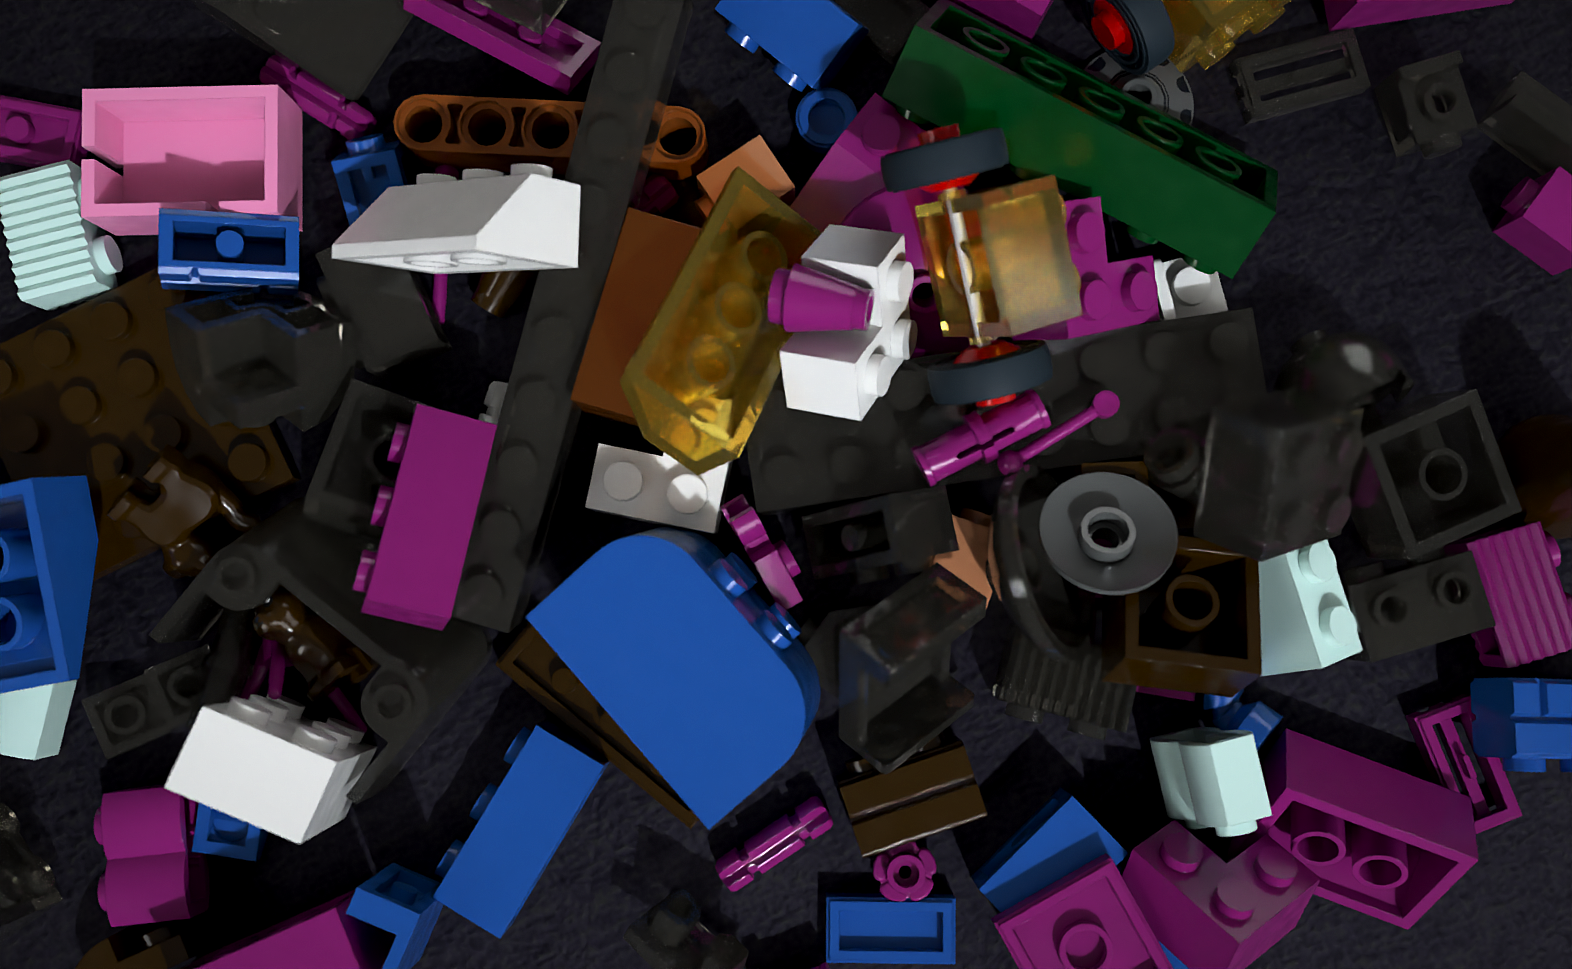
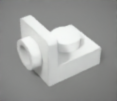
(1186, 291)

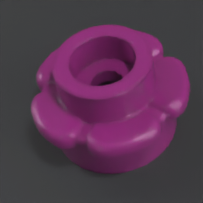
(917, 884)

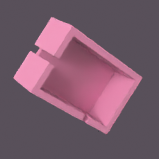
(189, 152)

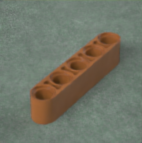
(526, 123)

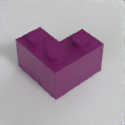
(1111, 291)
(1214, 909)

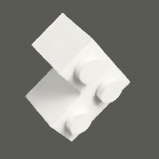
(850, 368)
(657, 489)

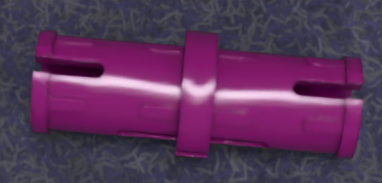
(981, 436)

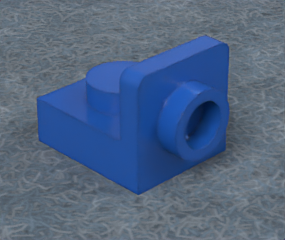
(367, 172)

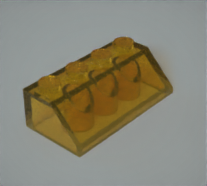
(711, 343)

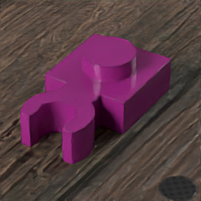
(770, 562)

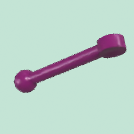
(1103, 405)

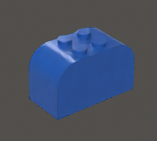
(686, 662)

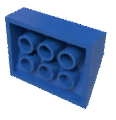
(44, 579)

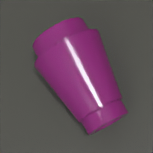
(817, 301)

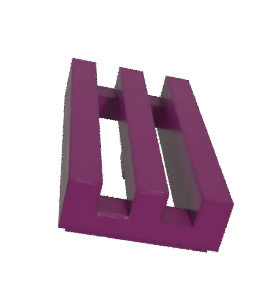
(1439, 771)

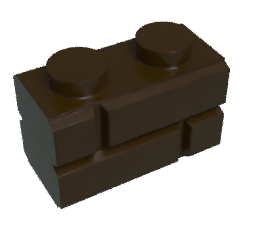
(915, 800)

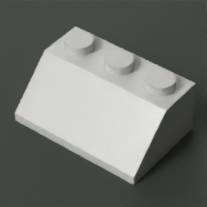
(470, 223)

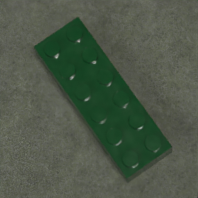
(1092, 136)

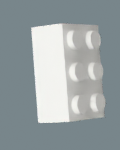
(272, 765)

